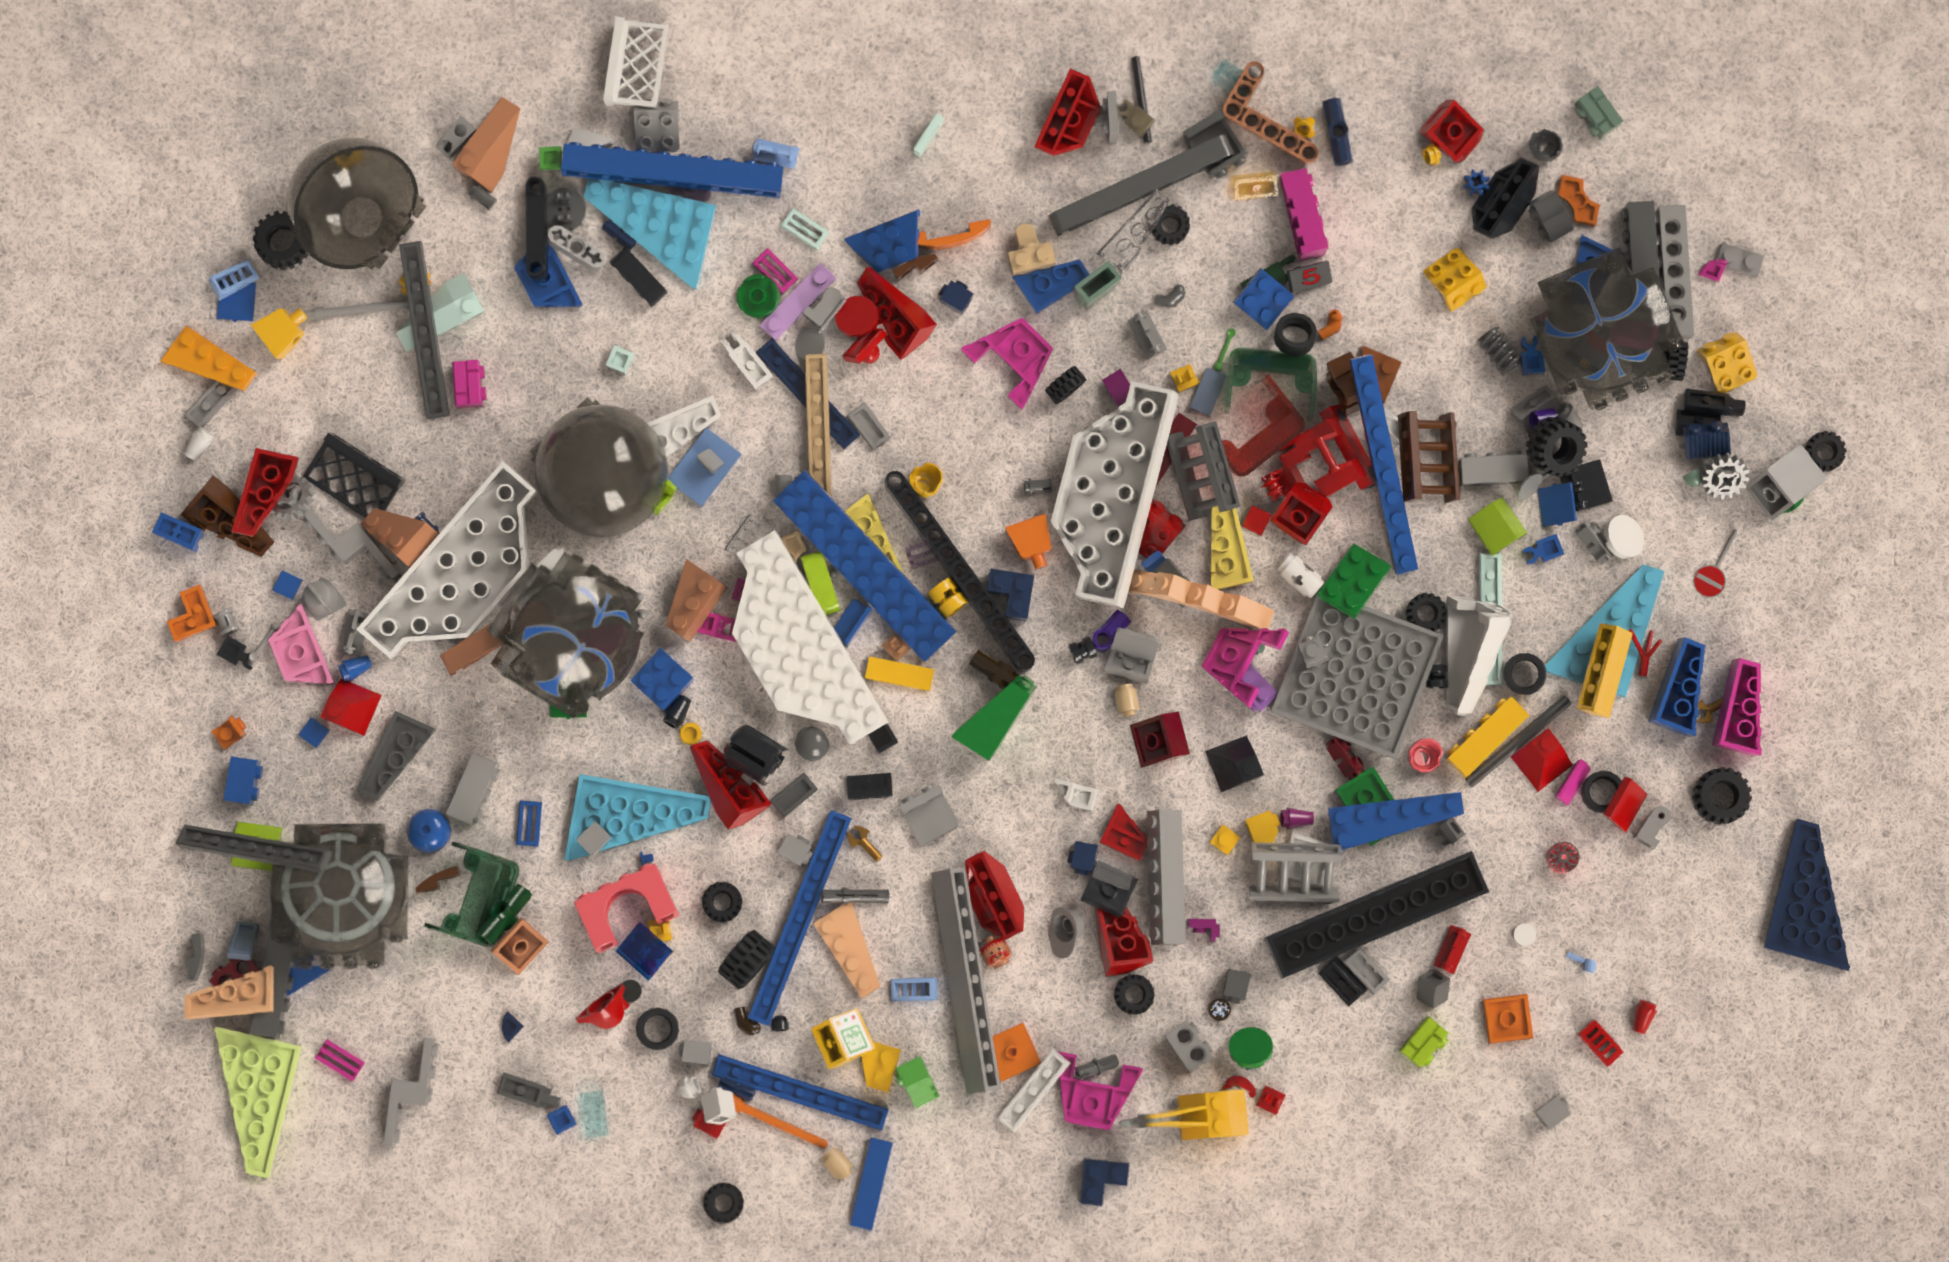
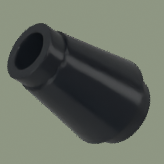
(677, 712)

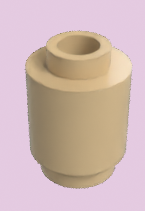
(1126, 700)
(837, 1163)

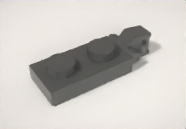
(526, 1091)

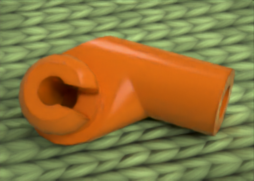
(1333, 325)

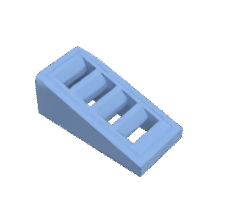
(221, 276)
(933, 987)

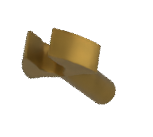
(1710, 709)
(864, 843)

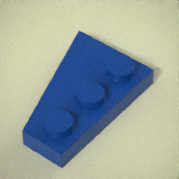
(1051, 284)

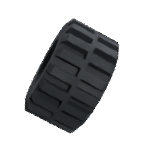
(262, 243)
(1570, 451)
(1705, 805)
(746, 959)

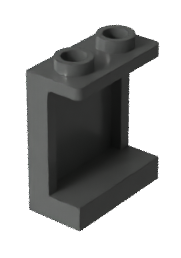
(1210, 128)

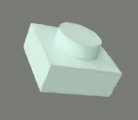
(620, 360)

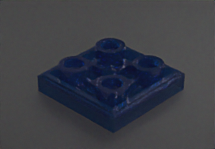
(644, 951)

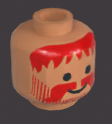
(995, 952)

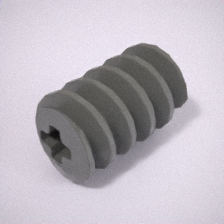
(1499, 350)

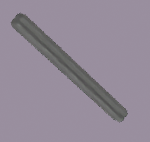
(1518, 741)

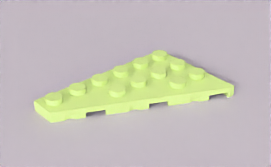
(259, 1088)

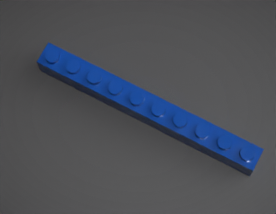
(672, 170)

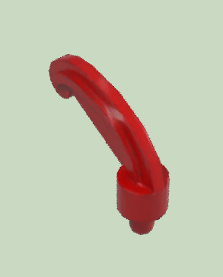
(1242, 1082)

